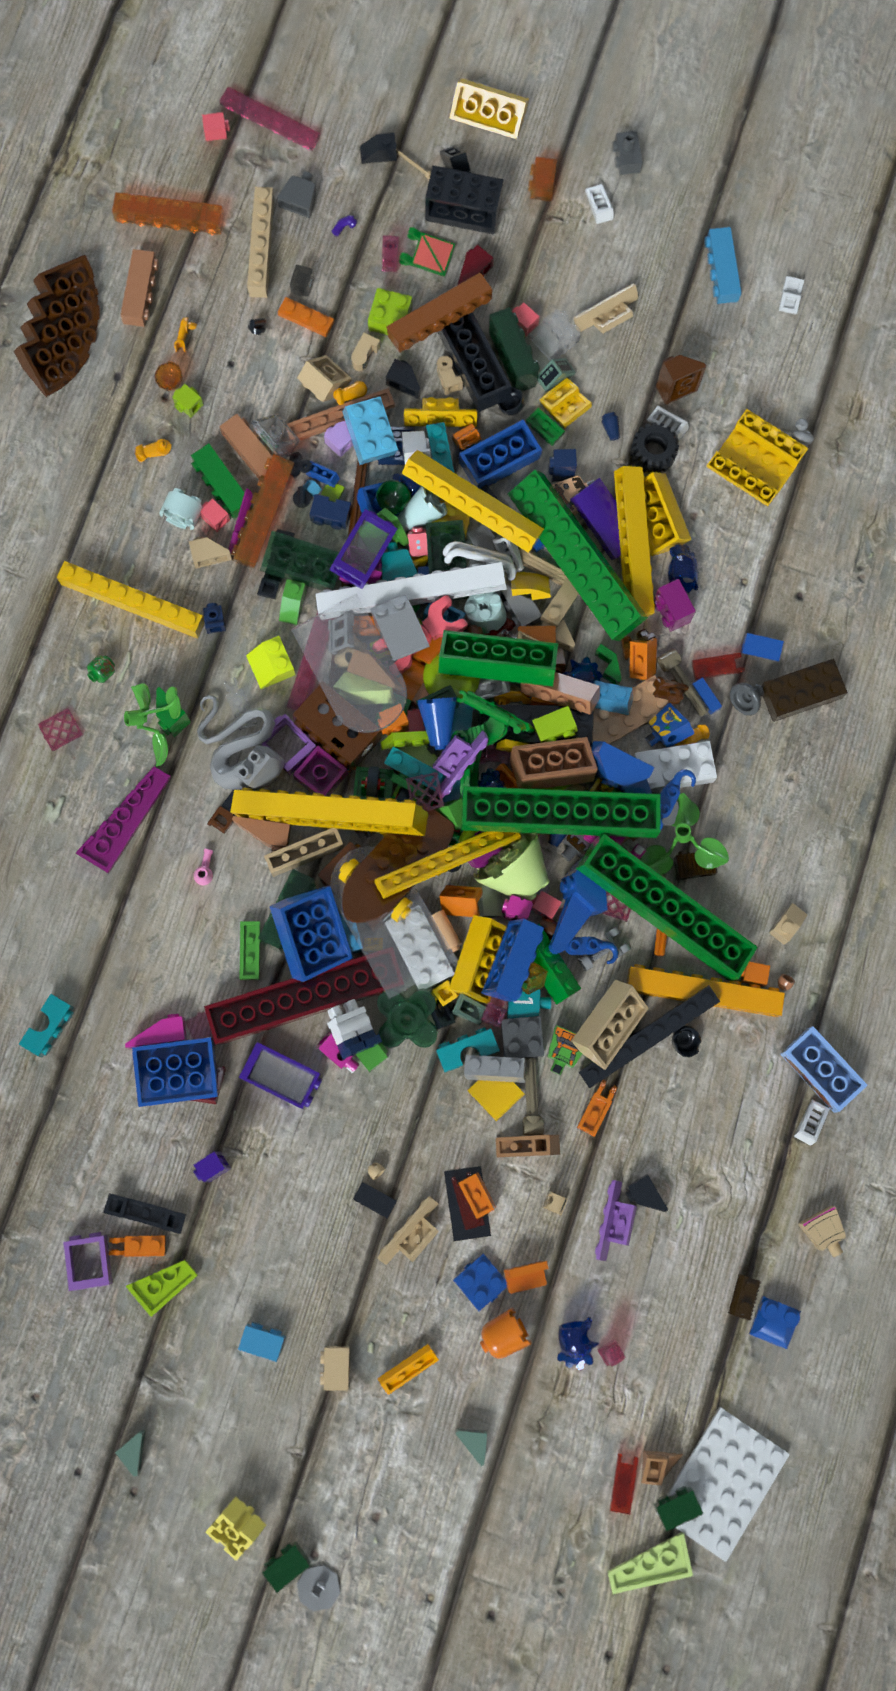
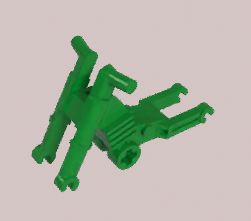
(495, 728)

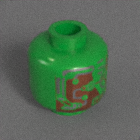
(100, 669)

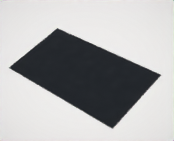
(458, 1228)

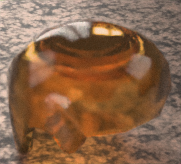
(168, 376)

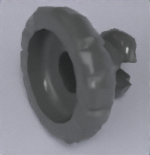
(746, 698)

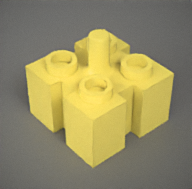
(236, 1528)

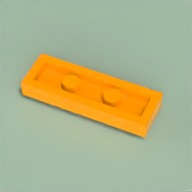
(408, 1369)

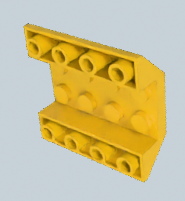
(757, 457)

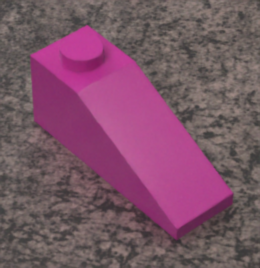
(164, 1031)

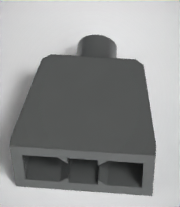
(298, 195)

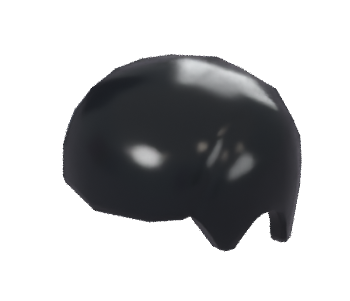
(515, 404)
(686, 1041)

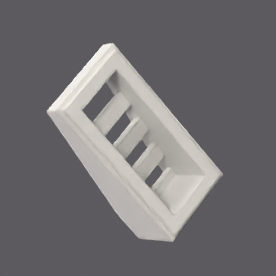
(600, 214)
(672, 418)
(513, 550)
(806, 1133)

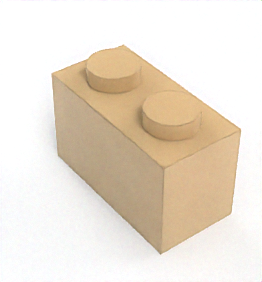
(336, 1368)

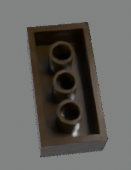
(803, 690)

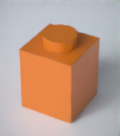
(756, 974)

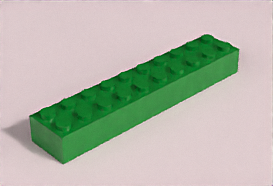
(578, 556)
(560, 812)
(666, 907)

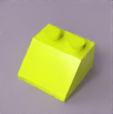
(270, 663)

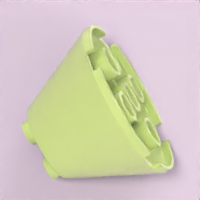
(516, 869)

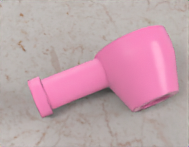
(204, 867)

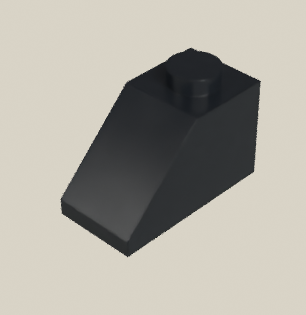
(379, 149)
(455, 158)
(403, 378)
(645, 1194)

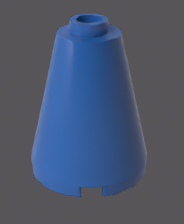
(438, 720)

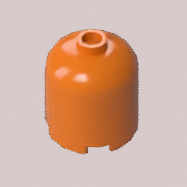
(504, 1335)

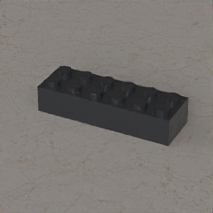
(476, 362)
(527, 713)

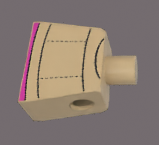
(825, 1230)

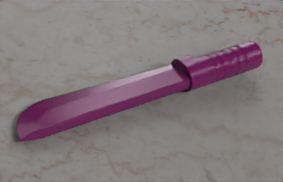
(240, 520)

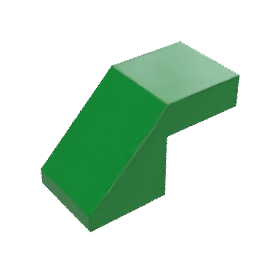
(612, 672)

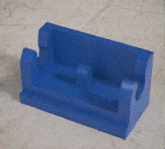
(762, 647)

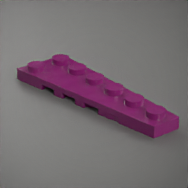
(116, 832)

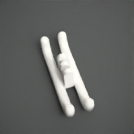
(478, 556)

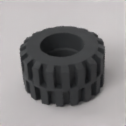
(661, 436)

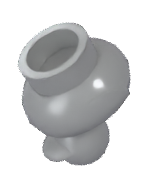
(801, 435)

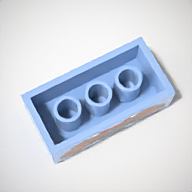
(823, 1069)

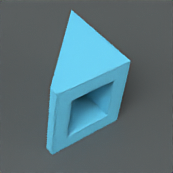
(312, 487)

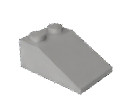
(399, 627)

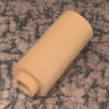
(447, 930)

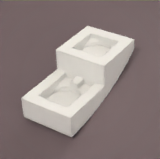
(791, 295)

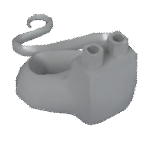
(260, 766)

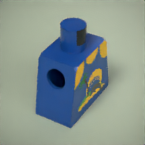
(669, 727)

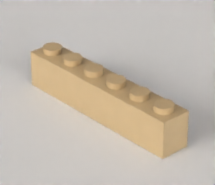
(260, 242)

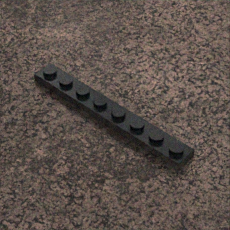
(653, 1034)

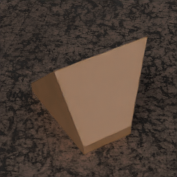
(657, 1466)

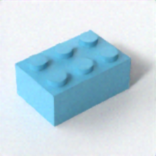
(370, 430)

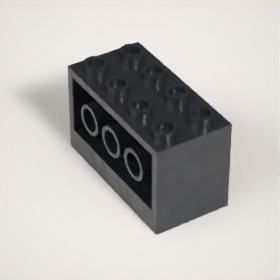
(463, 200)

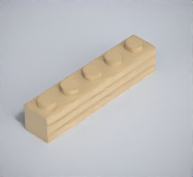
(542, 567)

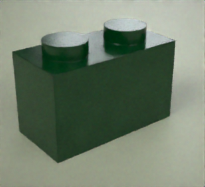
(678, 1508)
(286, 1566)

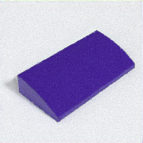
(600, 514)

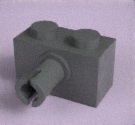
(628, 153)

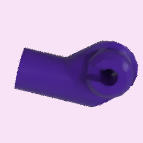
(343, 222)

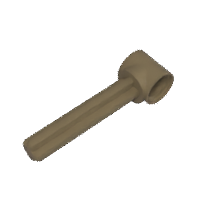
(670, 662)
(533, 1123)

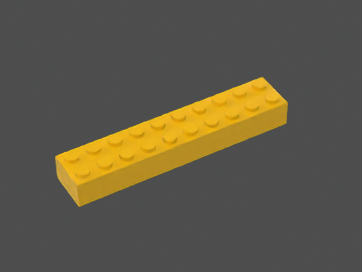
(331, 811)

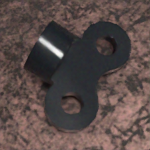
(299, 465)

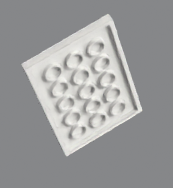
(730, 1478)

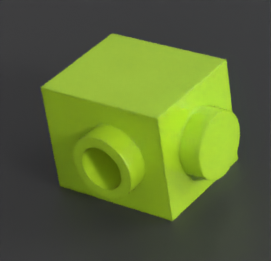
(187, 400)

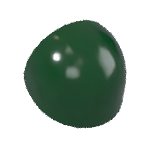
(393, 496)

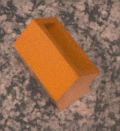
(466, 437)

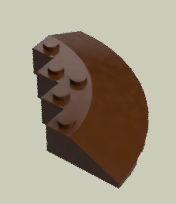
(62, 325)

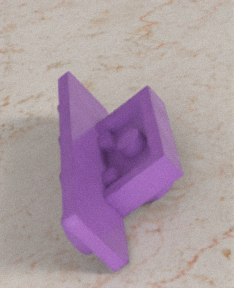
(456, 759)
(617, 1222)

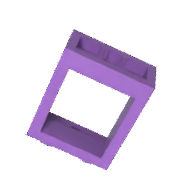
(296, 761)
(105, 1259)

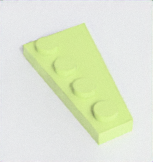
(654, 1566)

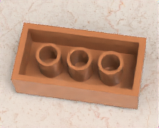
(553, 764)

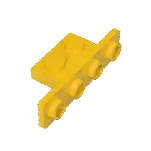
(438, 411)

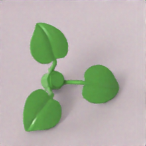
(139, 717)
(709, 854)

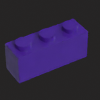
(211, 1167)

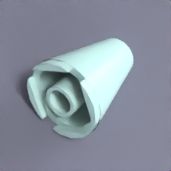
(421, 509)

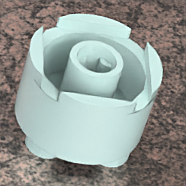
(181, 509)
(486, 611)

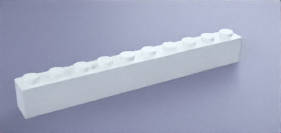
(422, 587)

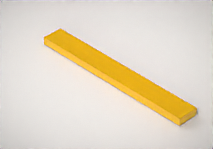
(443, 861)

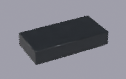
(374, 1200)

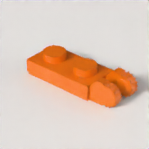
(596, 1110)
(140, 1246)

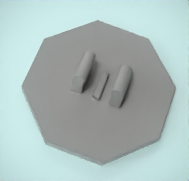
(318, 1588)

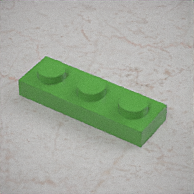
(249, 950)

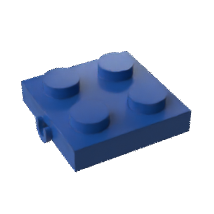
(480, 1282)

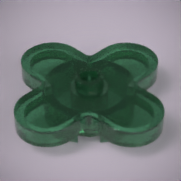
(398, 1028)

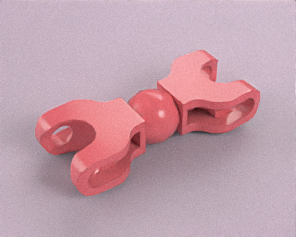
(433, 628)

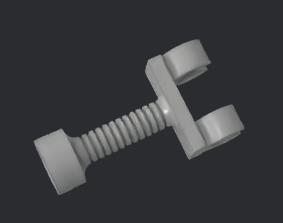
(587, 961)

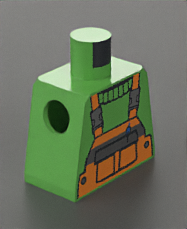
(562, 1050)

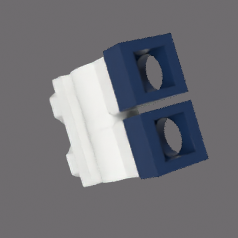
(352, 1030)

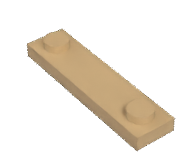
(560, 604)

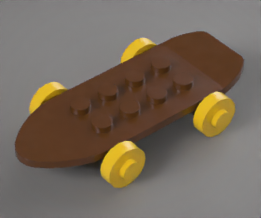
(361, 896)

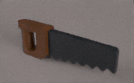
(224, 811)

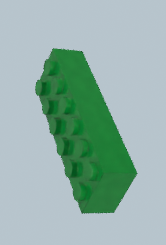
(498, 658)

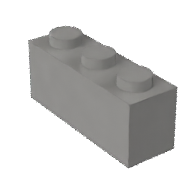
(495, 1068)

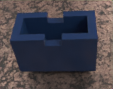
(562, 464)
(330, 513)

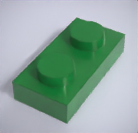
(545, 426)

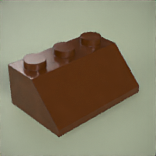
(679, 378)

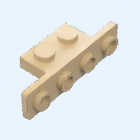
(608, 312)
(413, 1235)

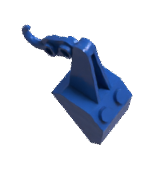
(631, 775)
(582, 900)

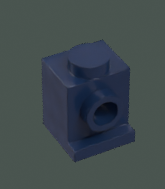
(214, 624)

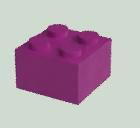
(674, 605)
(320, 773)

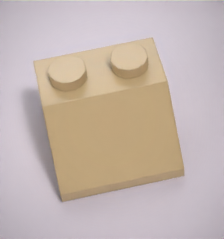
(323, 377)

